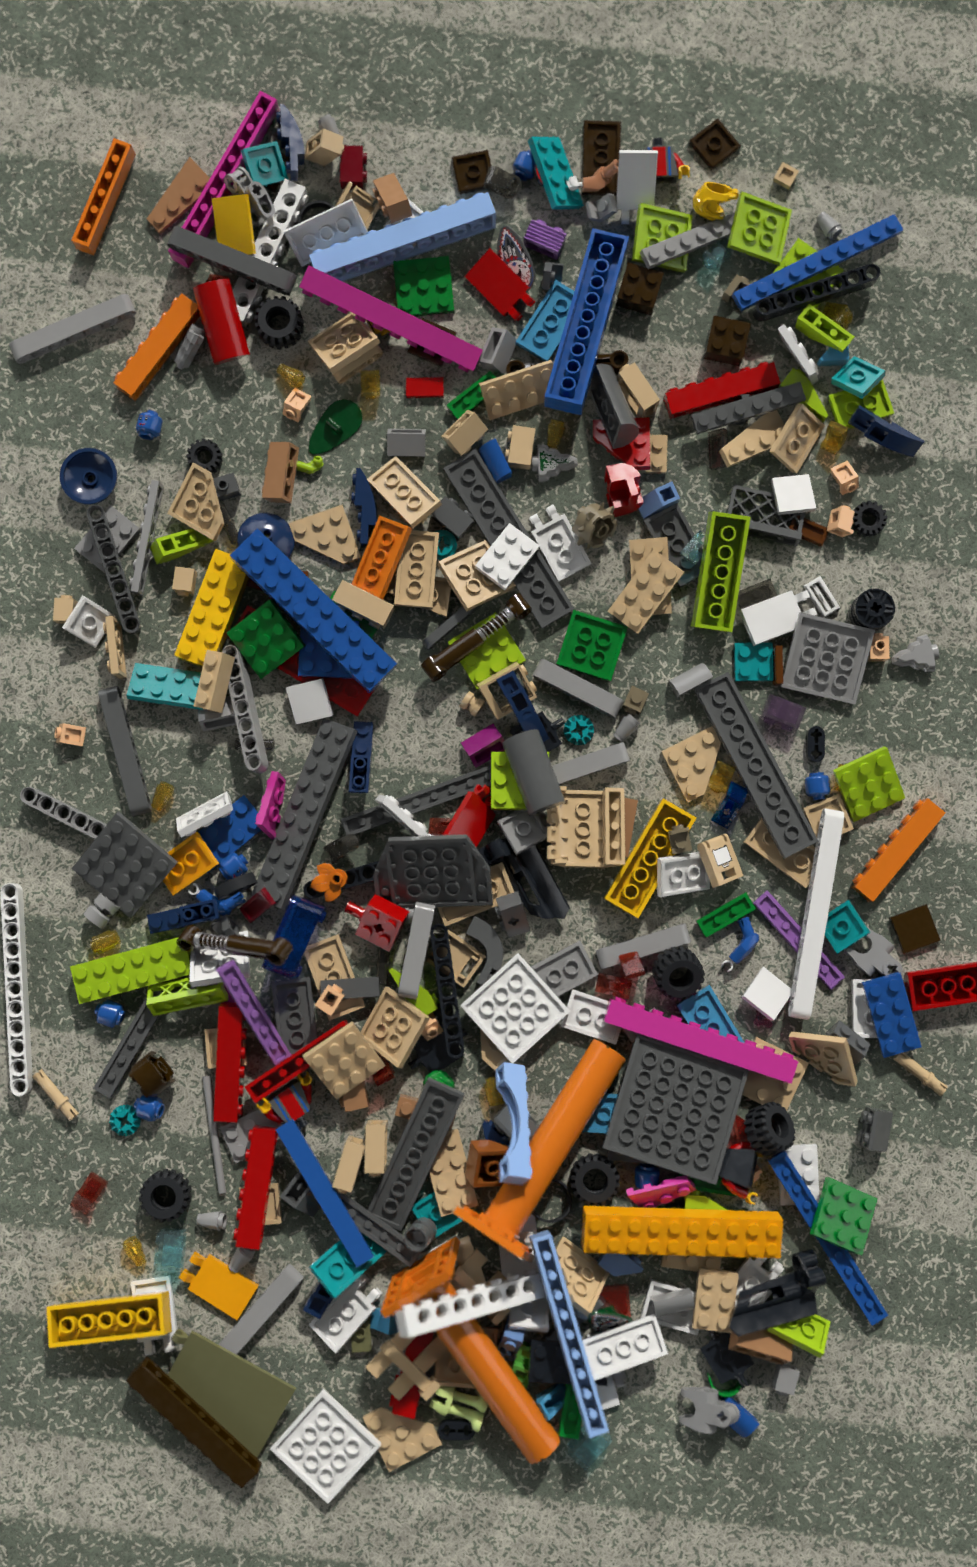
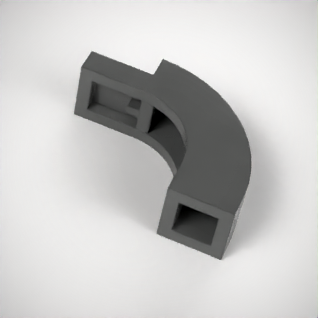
(489, 938)

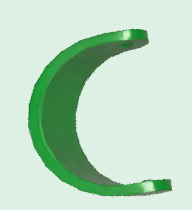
(726, 1393)

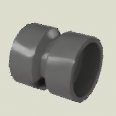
(420, 1234)

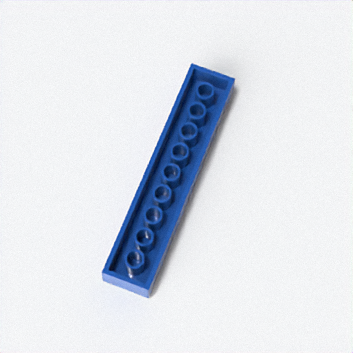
(586, 322)
(313, 611)

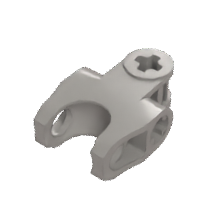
(256, 193)
(876, 957)
(708, 1410)

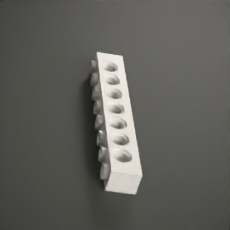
(288, 193)
(408, 1317)

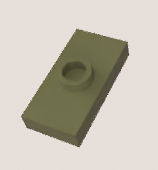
(361, 1340)

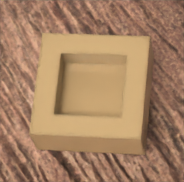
(785, 175)

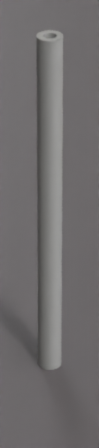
(214, 1135)

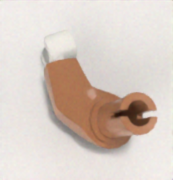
(599, 180)

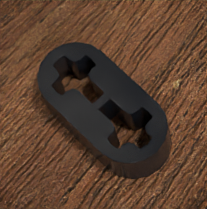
(810, 744)
(455, 1434)

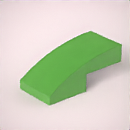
(521, 1363)

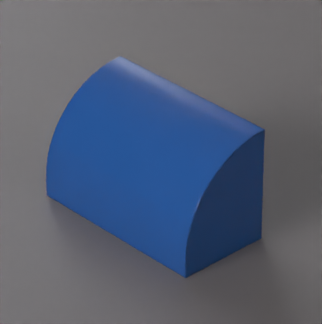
(495, 461)
(746, 1423)

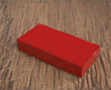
(425, 387)

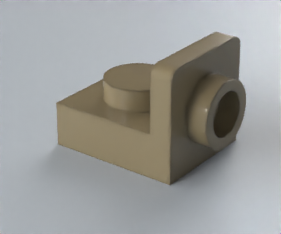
(737, 283)
(635, 701)
(679, 839)

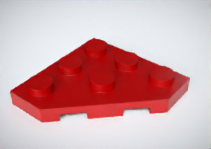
(635, 453)

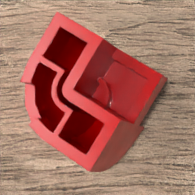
(623, 488)

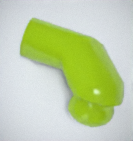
(311, 467)

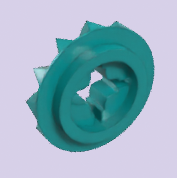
(449, 540)
(575, 738)
(127, 1129)

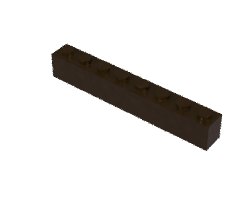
(194, 1422)

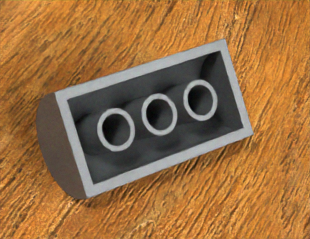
(612, 406)
(533, 771)

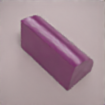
(482, 744)

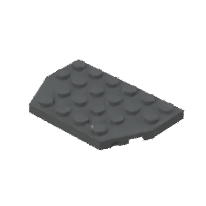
(433, 872)

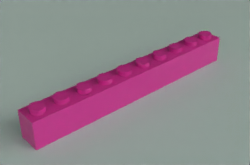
(248, 135)
(390, 318)
(701, 1041)

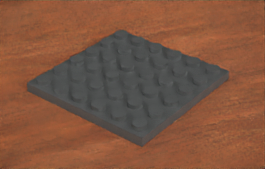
(675, 1108)

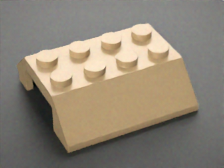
(587, 829)

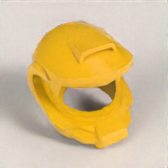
(708, 198)

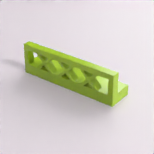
(184, 998)

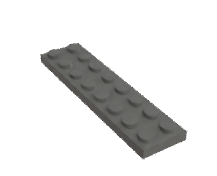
(415, 1153)

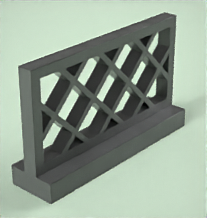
(766, 530)

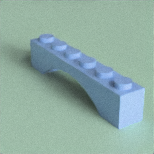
(512, 1086)

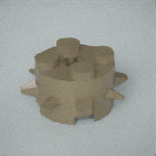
(594, 525)

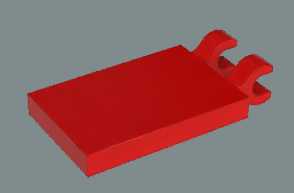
(499, 284)
(472, 815)

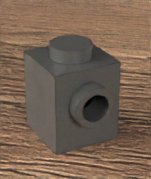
(226, 487)

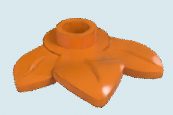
(326, 881)

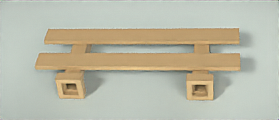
(415, 1371)

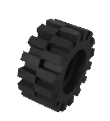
(204, 445)
(876, 511)

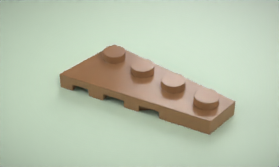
(179, 196)

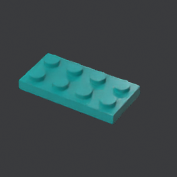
(554, 172)
(164, 685)
(337, 1270)

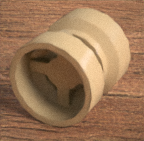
(472, 703)

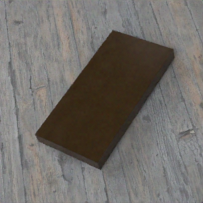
(601, 148)

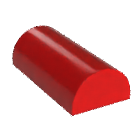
(221, 321)
(941, 986)

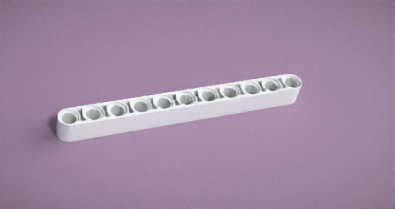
(816, 914)
(11, 997)

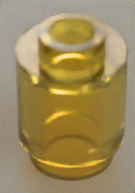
(105, 941)
(491, 1093)

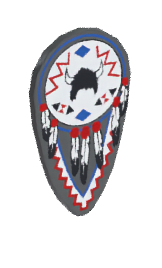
(515, 255)

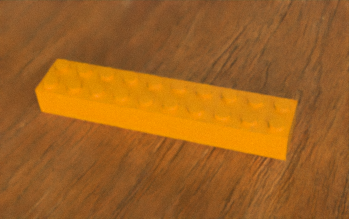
(681, 1232)

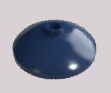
(80, 467)
(269, 523)

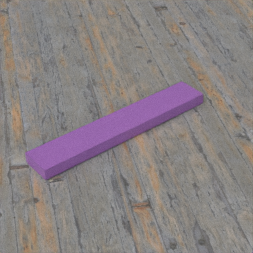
(791, 933)
(253, 1012)

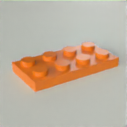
(381, 556)

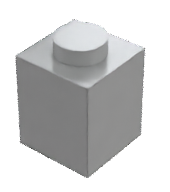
(785, 1379)

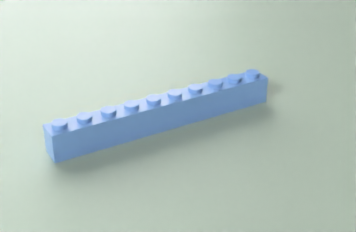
(568, 1334)

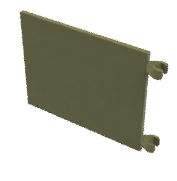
(230, 1389)

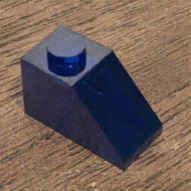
(729, 805)

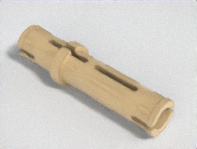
(927, 1078)
(60, 1101)

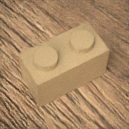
(324, 147)
(465, 433)
(521, 447)

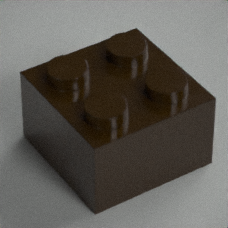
(639, 289)
(727, 341)

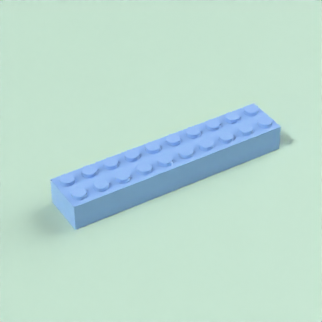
(396, 241)

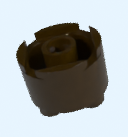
(152, 1074)

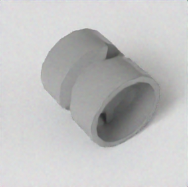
(101, 911)

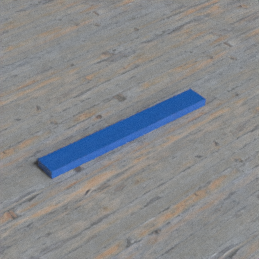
(325, 1193)

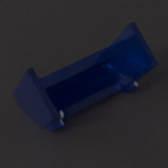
(297, 928)

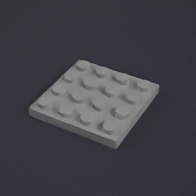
(827, 658)

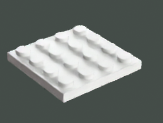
(515, 1008)
(325, 1446)

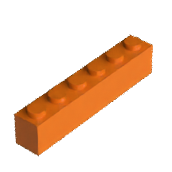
(103, 196)
(157, 347)
(898, 849)

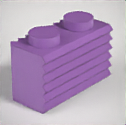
(544, 239)

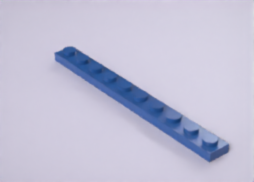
(818, 262)
(839, 1257)

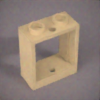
(637, 390)
(483, 687)
(376, 1147)
(349, 1165)

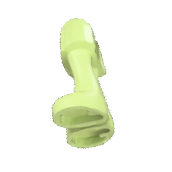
(447, 1407)

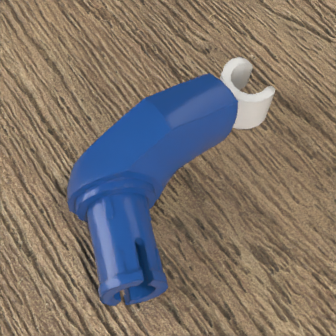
(224, 906)
(746, 945)

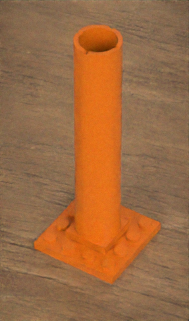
(548, 1149)
(475, 1353)

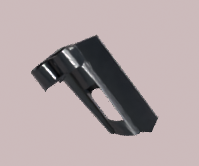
(533, 867)
(791, 1297)

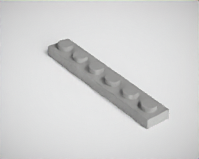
(687, 241)
(147, 531)

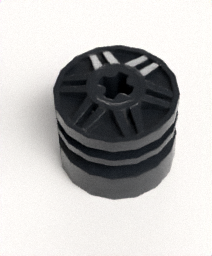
(861, 614)

